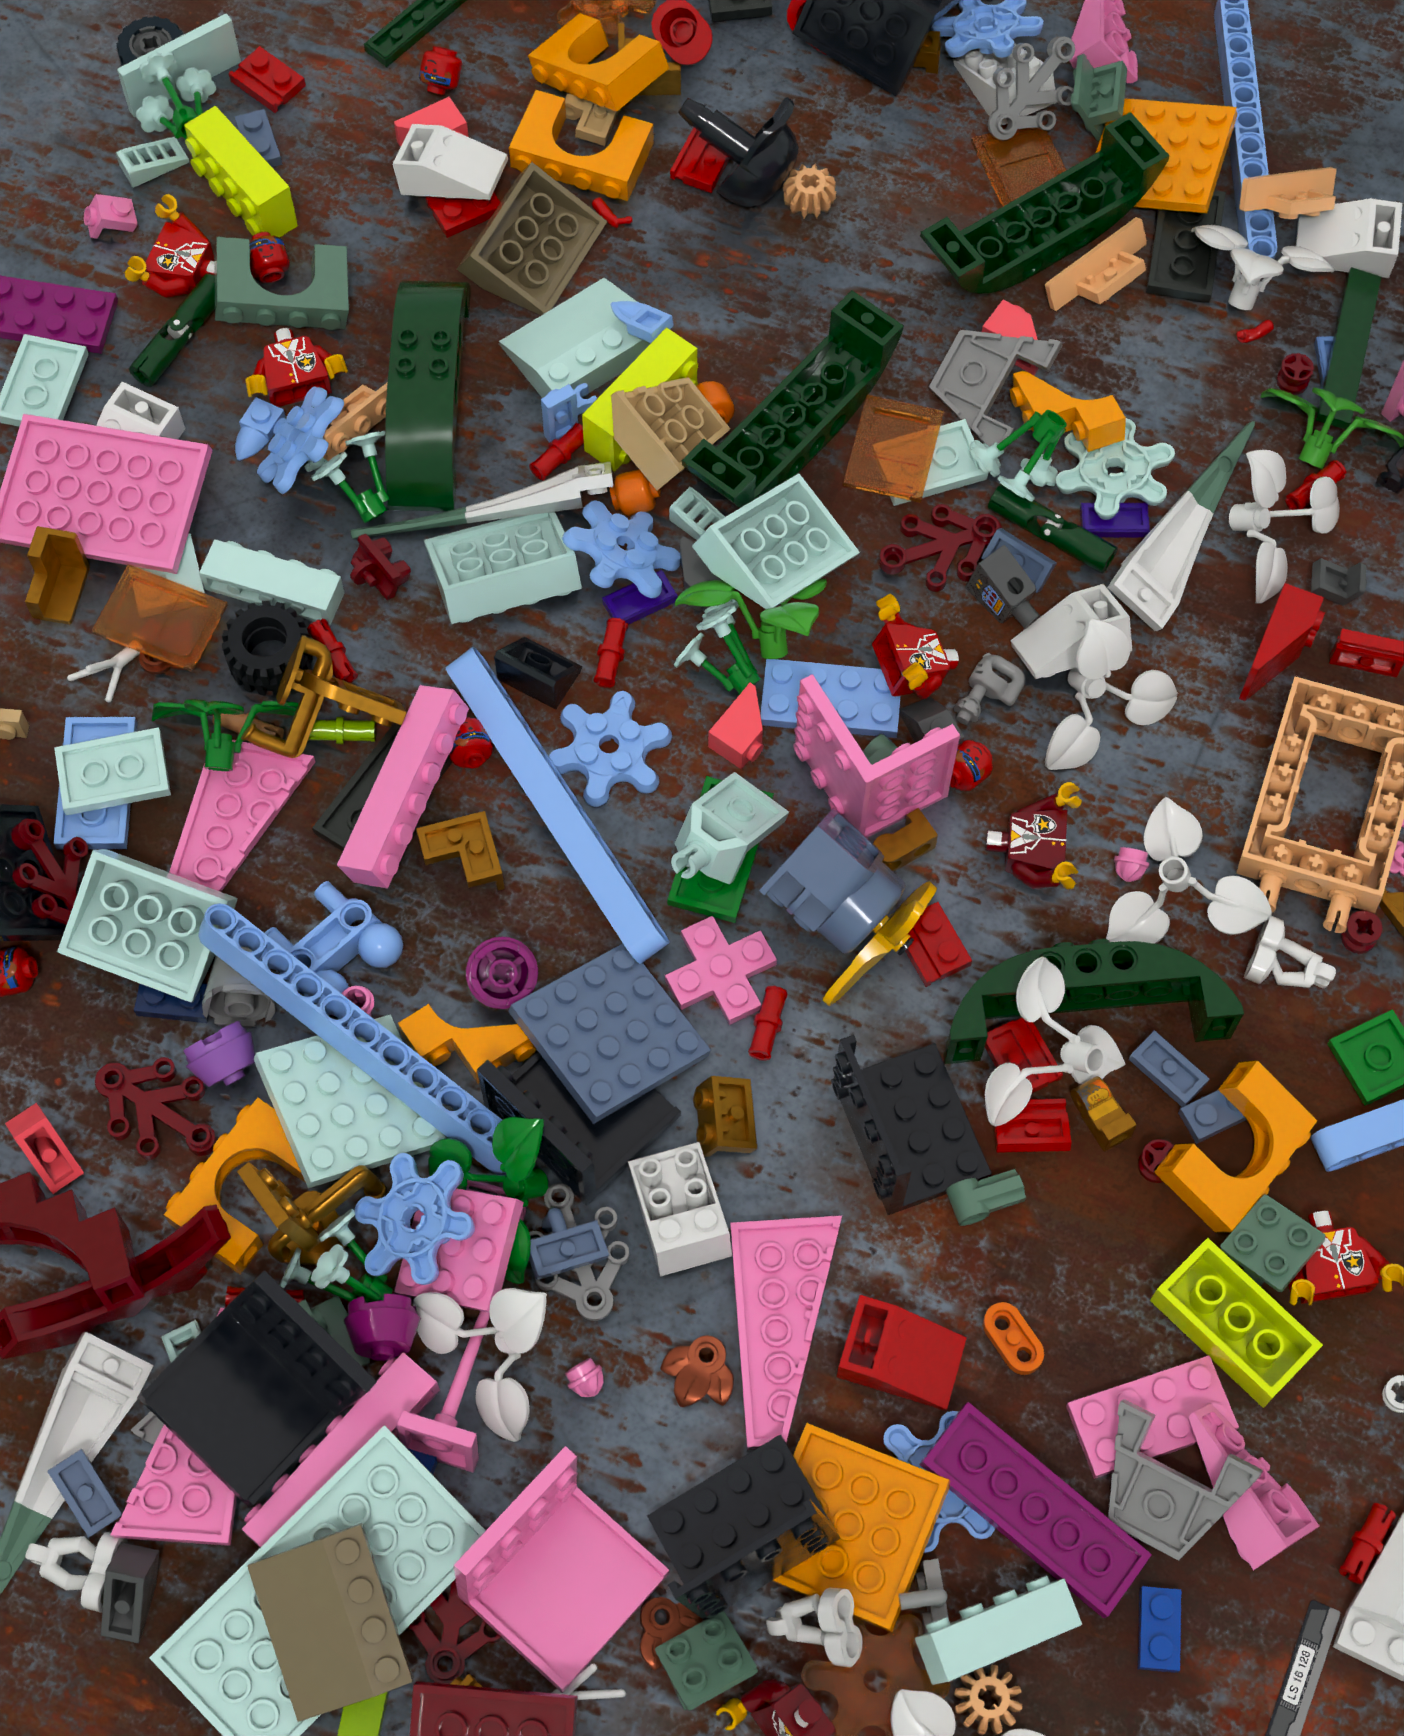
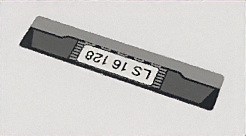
(1303, 1670)

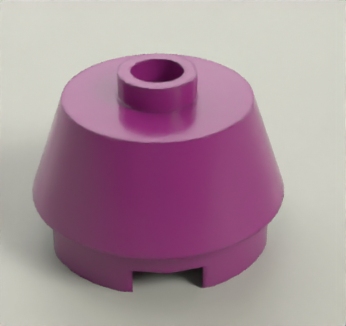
(501, 972)
(382, 1327)

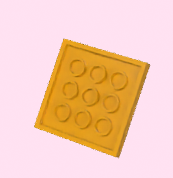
(1197, 143)
(880, 1513)

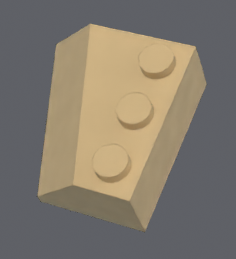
(663, 426)

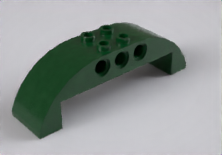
(1053, 216)
(424, 394)
(803, 408)
(1099, 978)

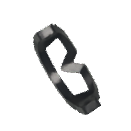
(1394, 482)

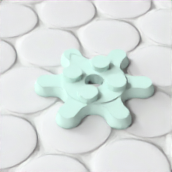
(1115, 488)

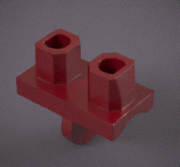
(373, 566)

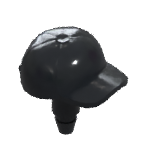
(759, 160)

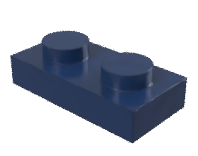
(165, 1006)

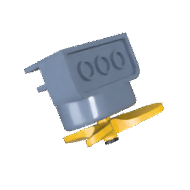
(845, 893)

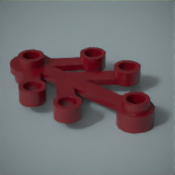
(943, 542)
(62, 884)
(152, 1104)
(453, 1616)

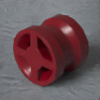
(1301, 367)
(1364, 939)
(1155, 1150)

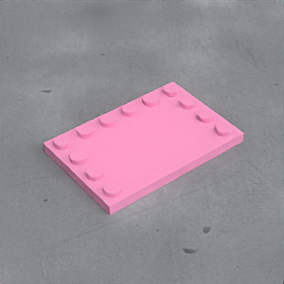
(112, 487)

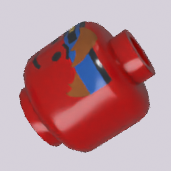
(440, 70)
(268, 257)
(471, 744)
(971, 765)
(16, 971)

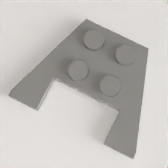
(977, 371)
(1161, 1502)

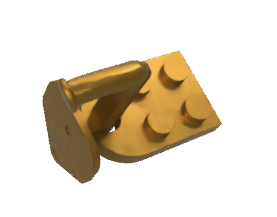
(315, 686)
(307, 1215)

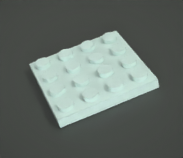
(337, 1111)

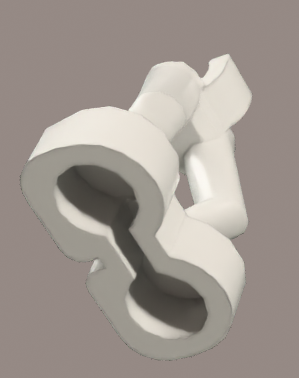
(1265, 959)
(91, 1585)
(834, 1614)

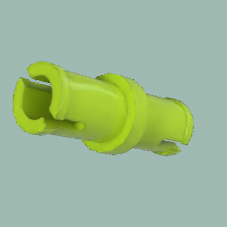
(343, 730)

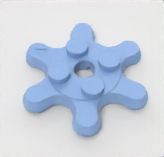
(987, 27)
(299, 438)
(612, 561)
(603, 768)
(393, 1214)
(912, 1451)

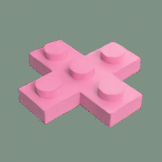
(720, 970)

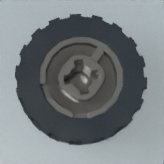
(145, 36)

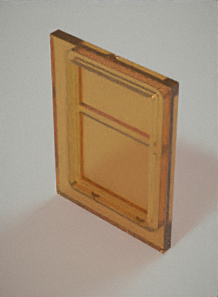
(1018, 162)
(893, 448)
(159, 618)

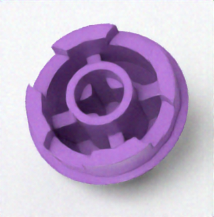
(222, 1055)

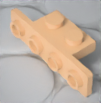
(1290, 192)
(1102, 269)
(359, 414)

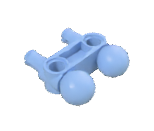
(336, 942)

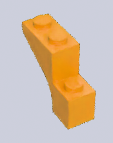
(1092, 421)
(437, 1039)

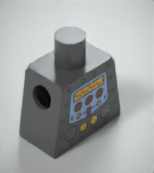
(1004, 588)

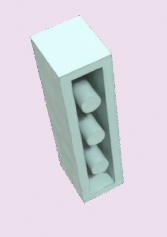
(263, 577)
(998, 1630)

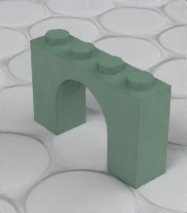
(245, 301)

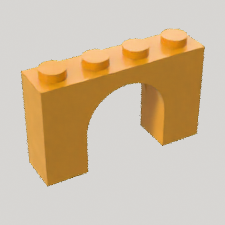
(609, 83)
(607, 172)
(1278, 1130)
(252, 1138)

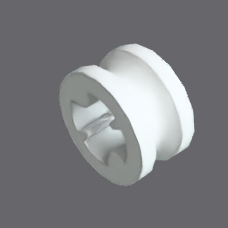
(1389, 1395)

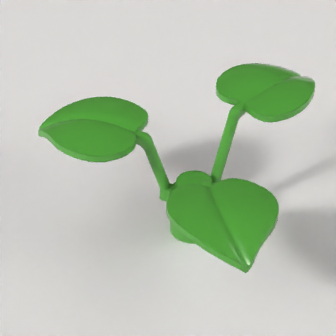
(1319, 444)
(772, 633)

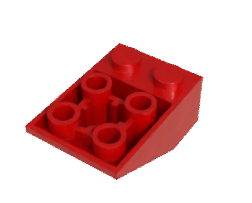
(901, 1353)

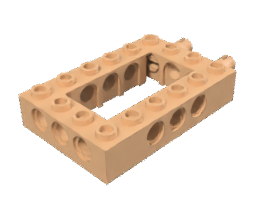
(1312, 870)

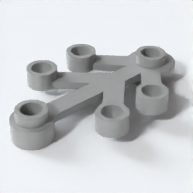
(1028, 90)
(589, 1285)

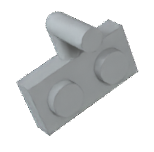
(928, 1593)

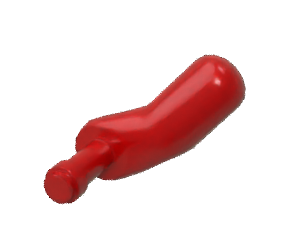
(604, 211)
(1256, 333)

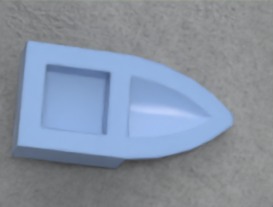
(642, 319)
(256, 428)

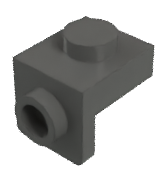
(1337, 582)

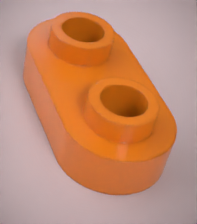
(1014, 1339)

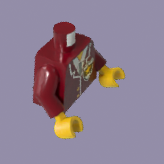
(1037, 841)
(780, 1710)

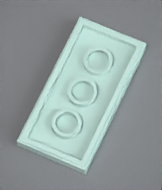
(206, 47)

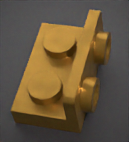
(725, 1115)

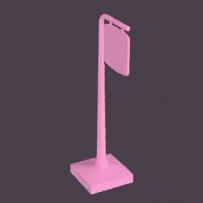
(441, 1436)

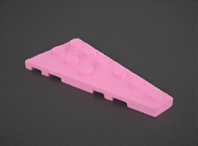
(234, 812)
(778, 1297)
(177, 1498)

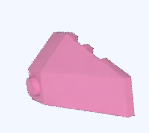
(1104, 36)
(1266, 1515)

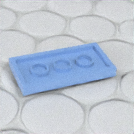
(855, 692)
(101, 827)

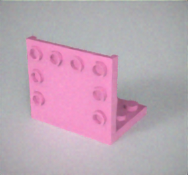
(862, 792)
(556, 1574)

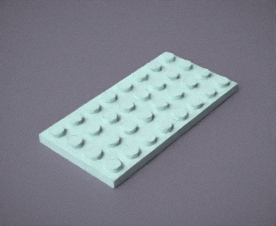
(415, 1535)

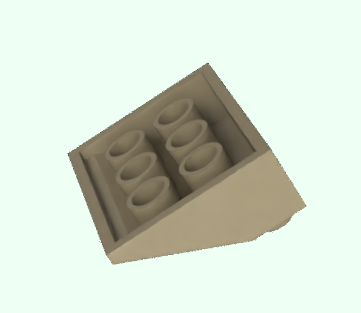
(532, 242)
(330, 1623)

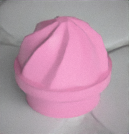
(1131, 864)
(585, 1378)

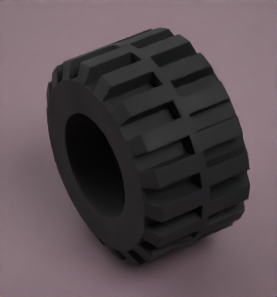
(253, 628)

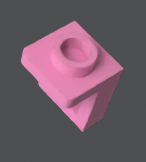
(109, 213)

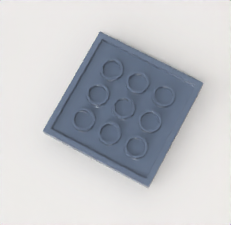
(609, 1032)

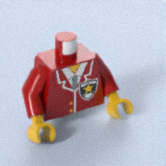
(177, 258)
(292, 369)
(909, 654)
(1342, 1266)

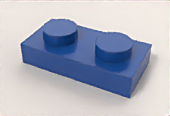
(1159, 1629)

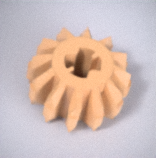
(809, 190)
(976, 1706)

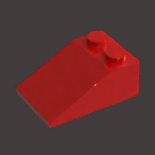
(1288, 631)

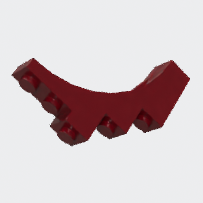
(61, 1224)
(164, 1270)

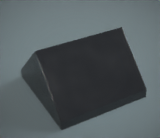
(536, 671)

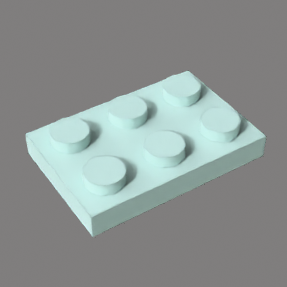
(41, 379)
(951, 462)
(112, 771)

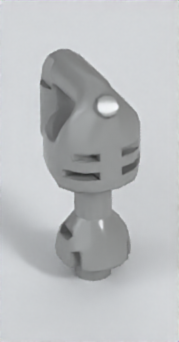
(987, 683)

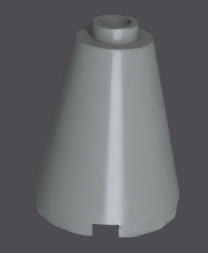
(234, 998)

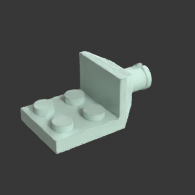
(724, 828)

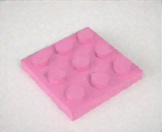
(474, 1267)

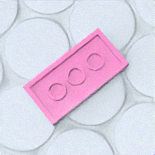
(1167, 1394)

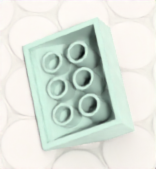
(575, 342)
(776, 544)
(502, 565)
(141, 924)

